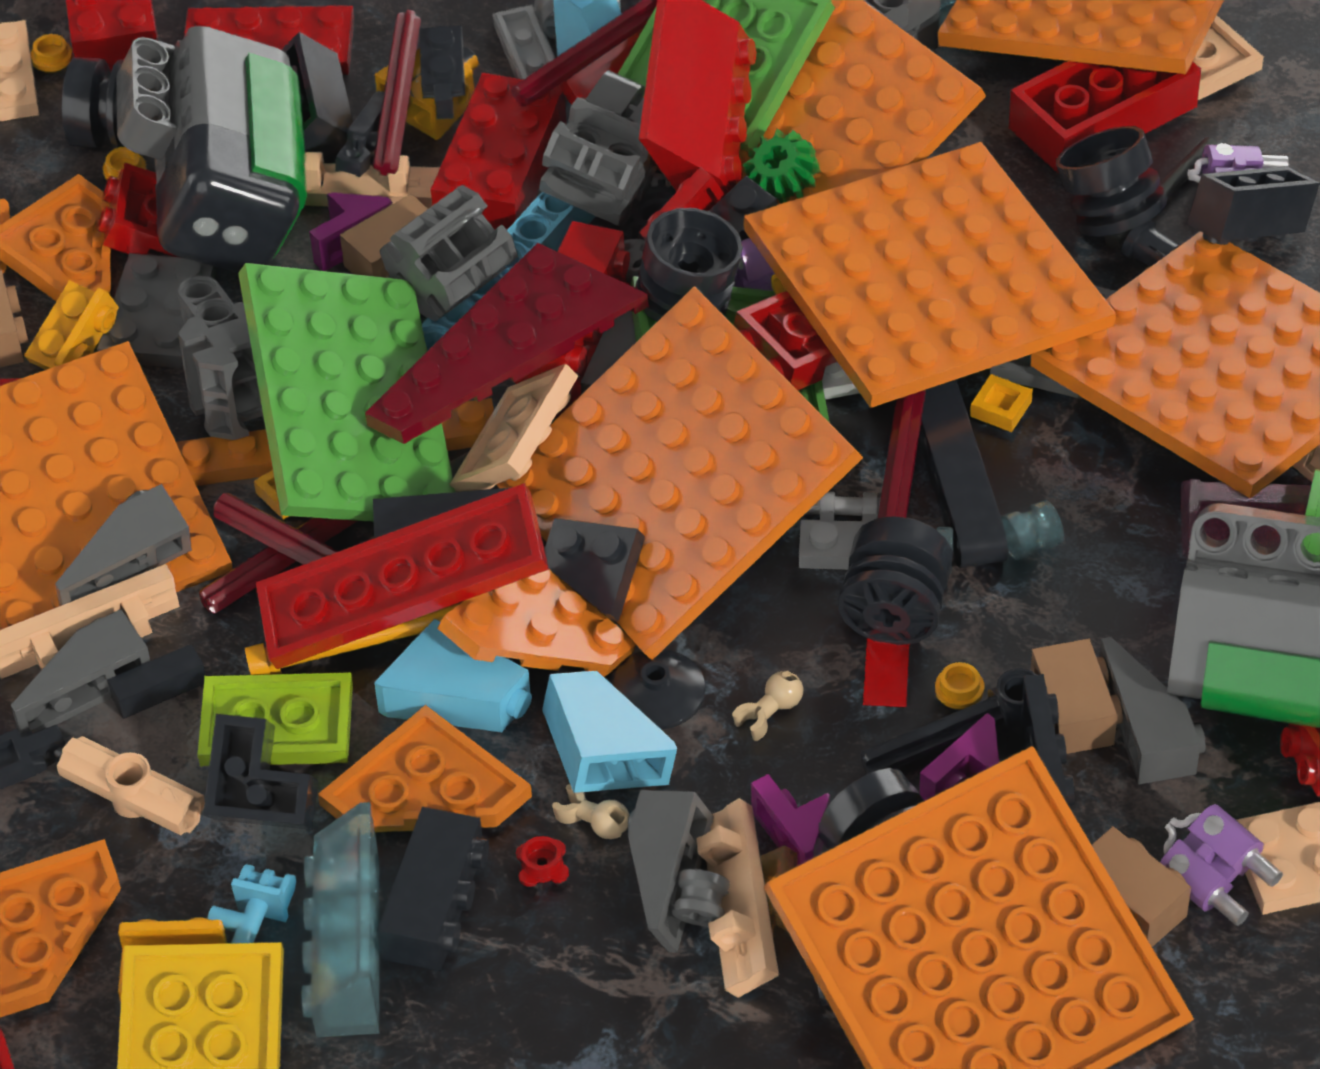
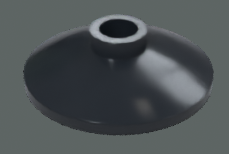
(672, 697)

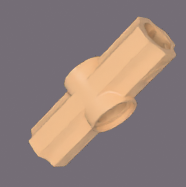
(131, 785)

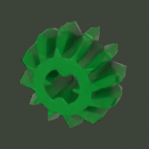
(783, 165)

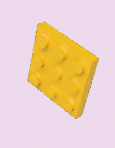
(201, 1006)

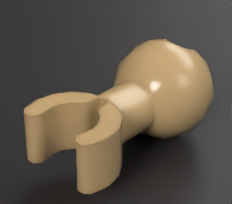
(781, 692)
(607, 818)

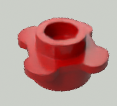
(542, 850)

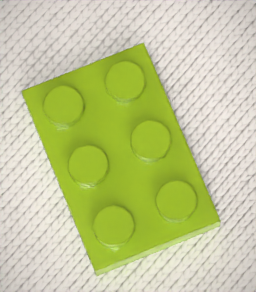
(307, 712)

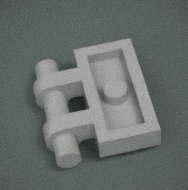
(829, 542)

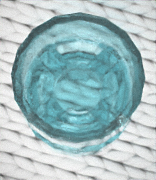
(1032, 529)

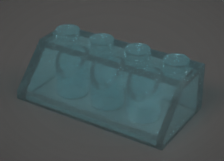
(343, 927)

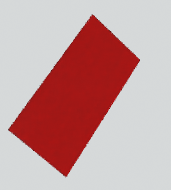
(886, 674)

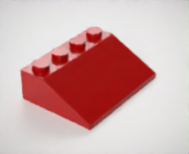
(697, 92)

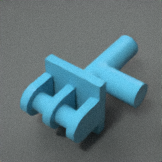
(258, 897)

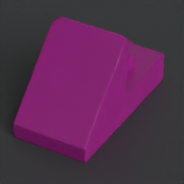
(344, 212)
(962, 760)
(785, 821)

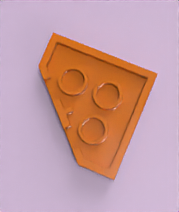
(59, 240)
(539, 624)
(429, 767)
(48, 918)

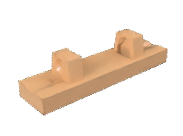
(394, 186)
(43, 635)
(745, 928)

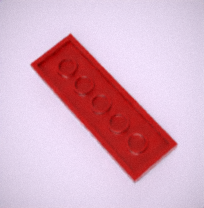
(401, 576)

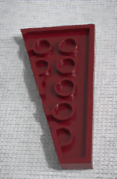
(507, 334)

